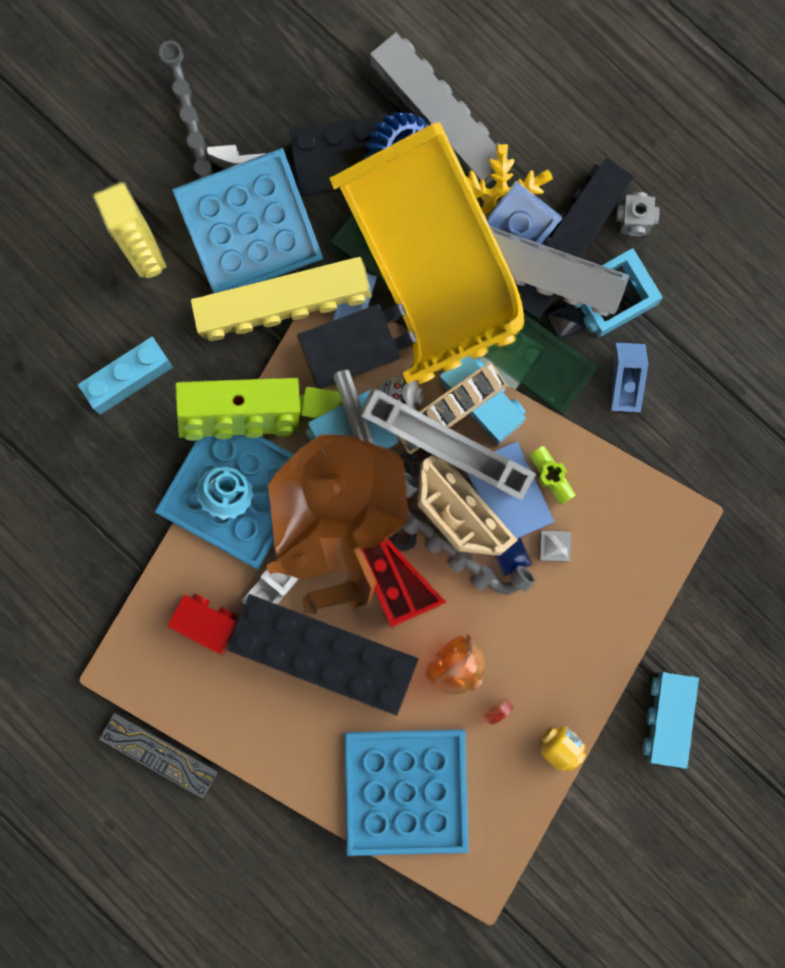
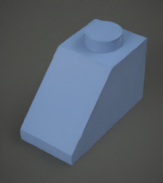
(628, 377)

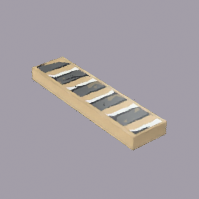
(463, 399)

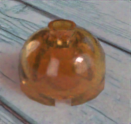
(459, 667)

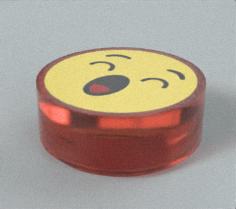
(498, 711)

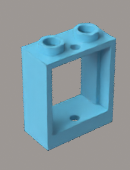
(644, 286)

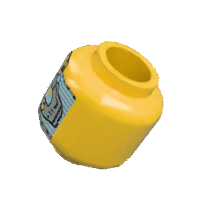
(562, 748)

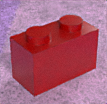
(204, 624)

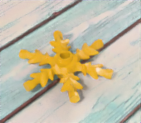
(501, 169)

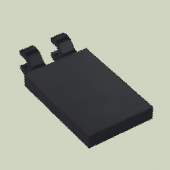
(353, 344)

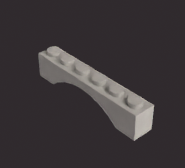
(446, 444)

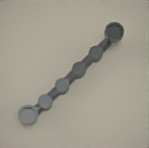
(172, 56)
(482, 576)

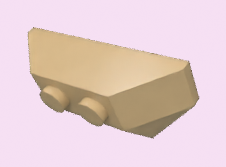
(460, 510)

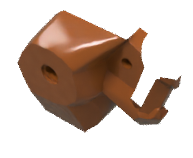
(332, 508)

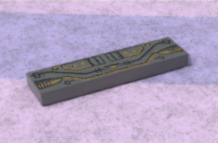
(159, 755)

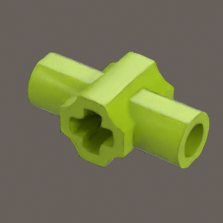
(561, 489)

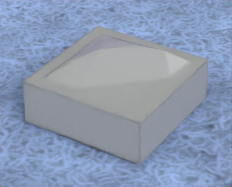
(555, 546)

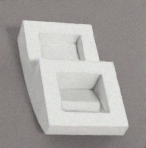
(227, 156)
(272, 587)

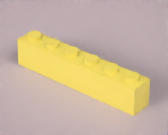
(130, 230)
(281, 298)

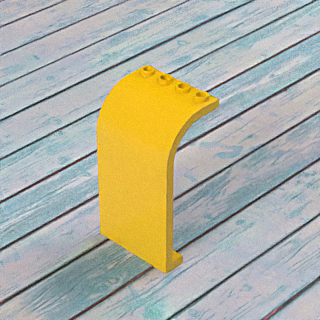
(433, 250)

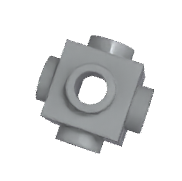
(633, 222)

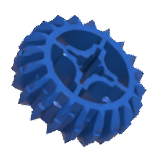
(393, 130)

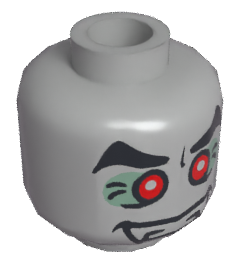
(406, 393)

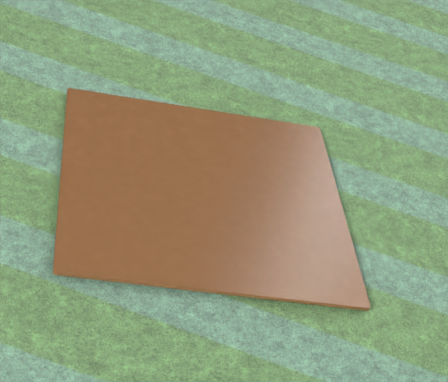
(550, 650)

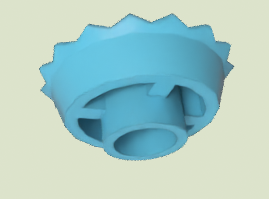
(224, 492)

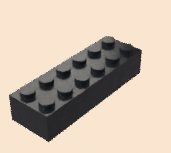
(323, 654)

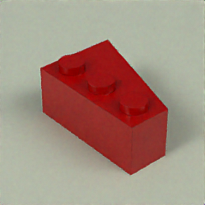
(399, 585)

